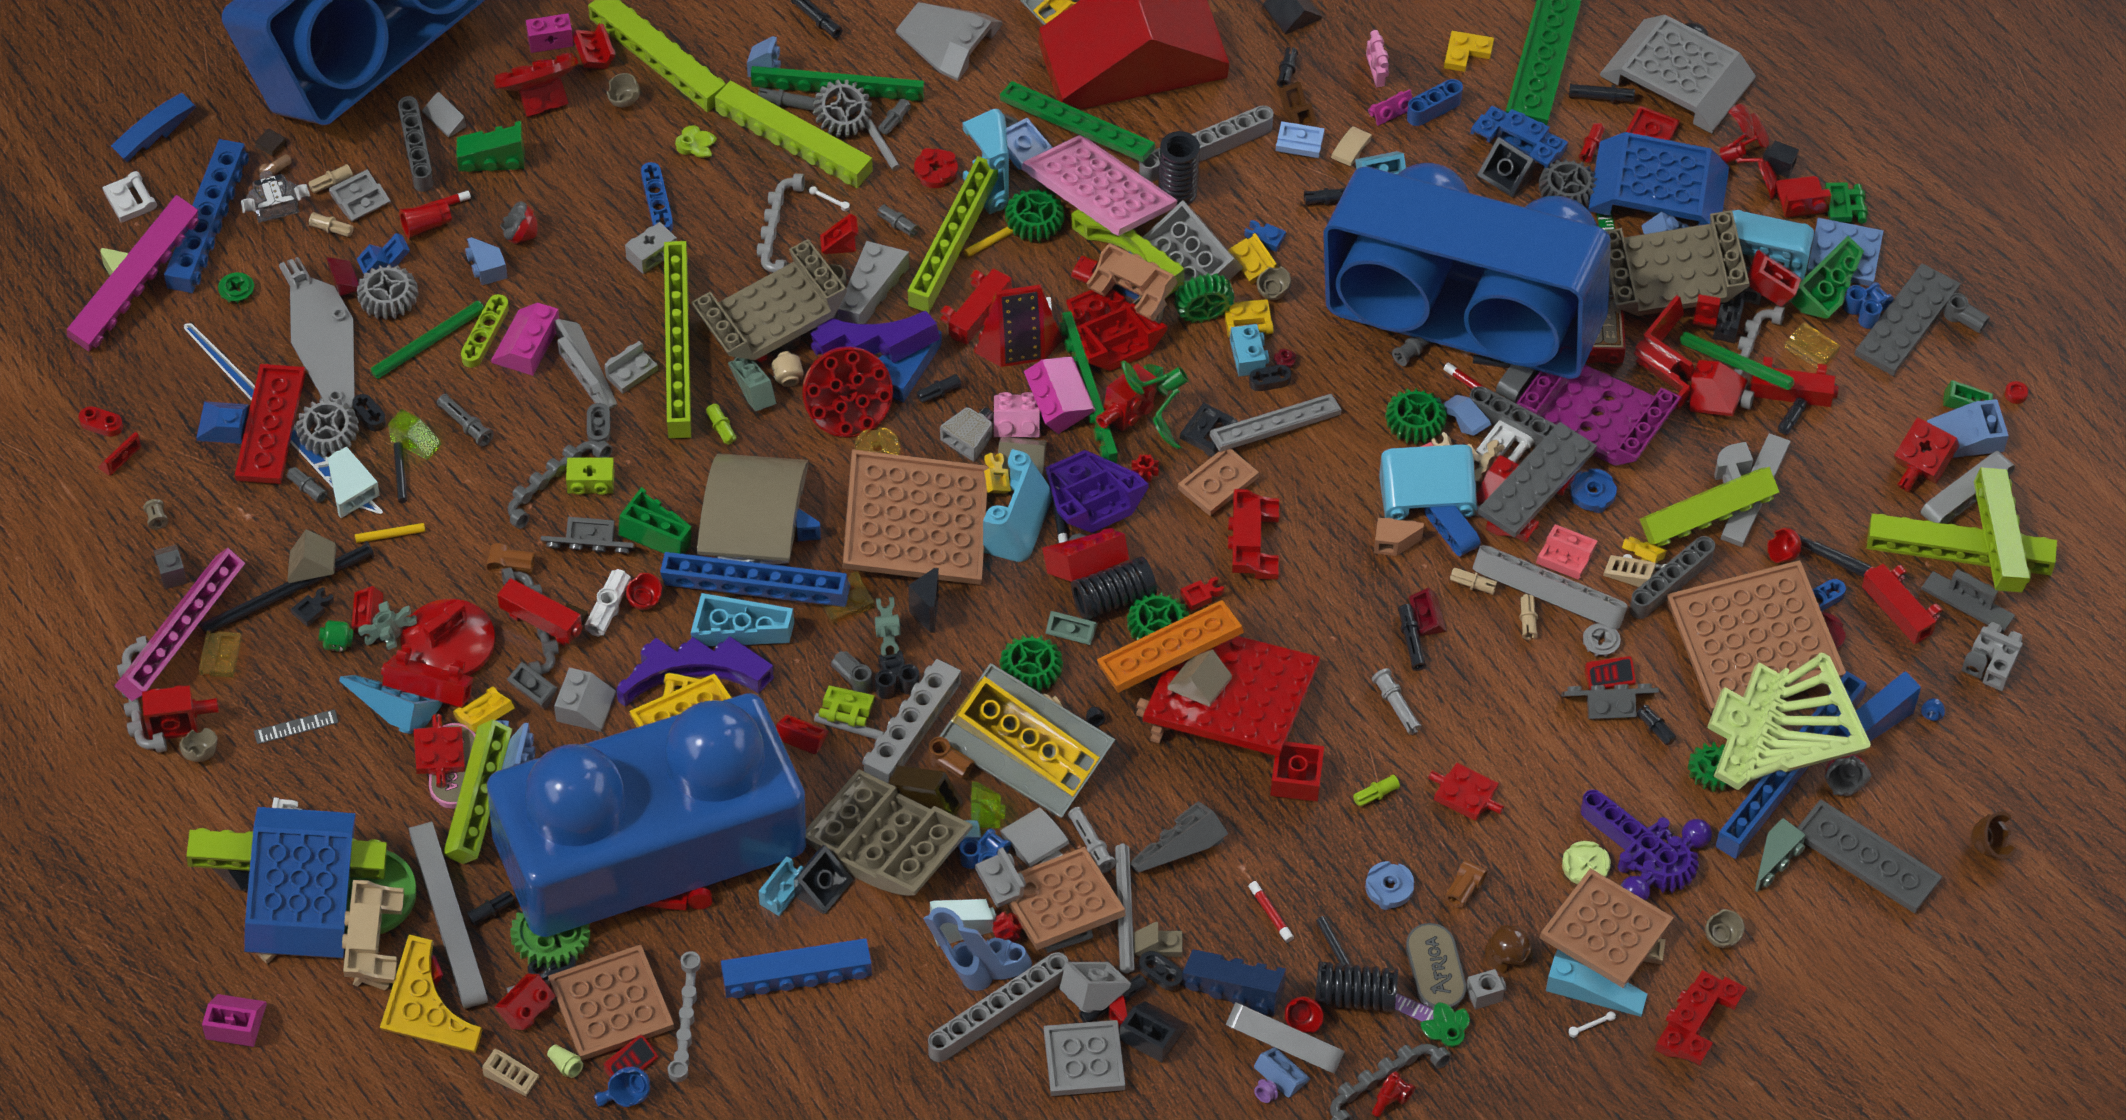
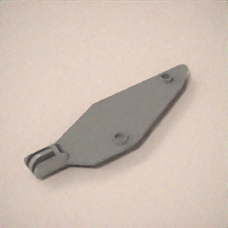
(321, 333)

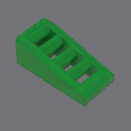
(1955, 390)

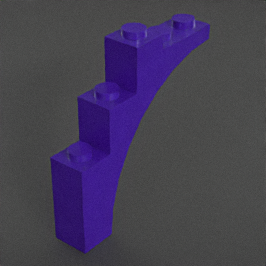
(891, 339)
(694, 659)

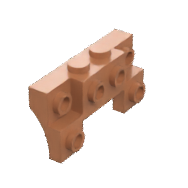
(1136, 275)

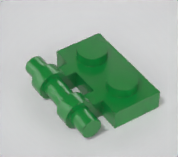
(1840, 205)

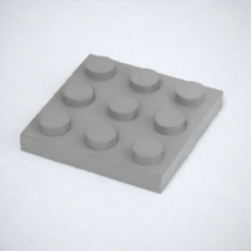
(1084, 1058)

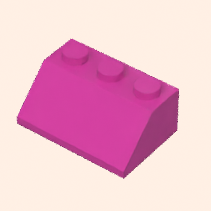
(527, 338)
(1059, 392)

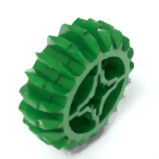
(1034, 220)
(1204, 298)
(1414, 423)
(1156, 612)
(1033, 656)

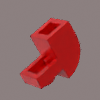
(1706, 311)

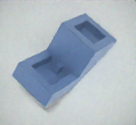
(1468, 415)

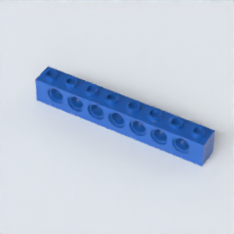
(212, 204)
(755, 579)

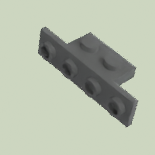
(589, 533)
(1969, 596)
(1610, 703)

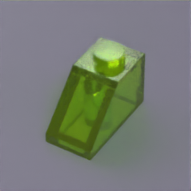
(413, 434)
(986, 806)

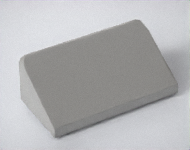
(444, 115)

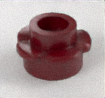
(1289, 361)

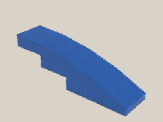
(153, 125)

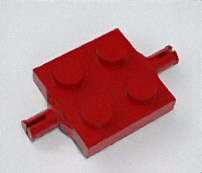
(439, 750)
(1466, 791)

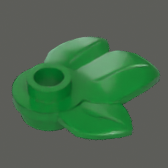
(1446, 1021)

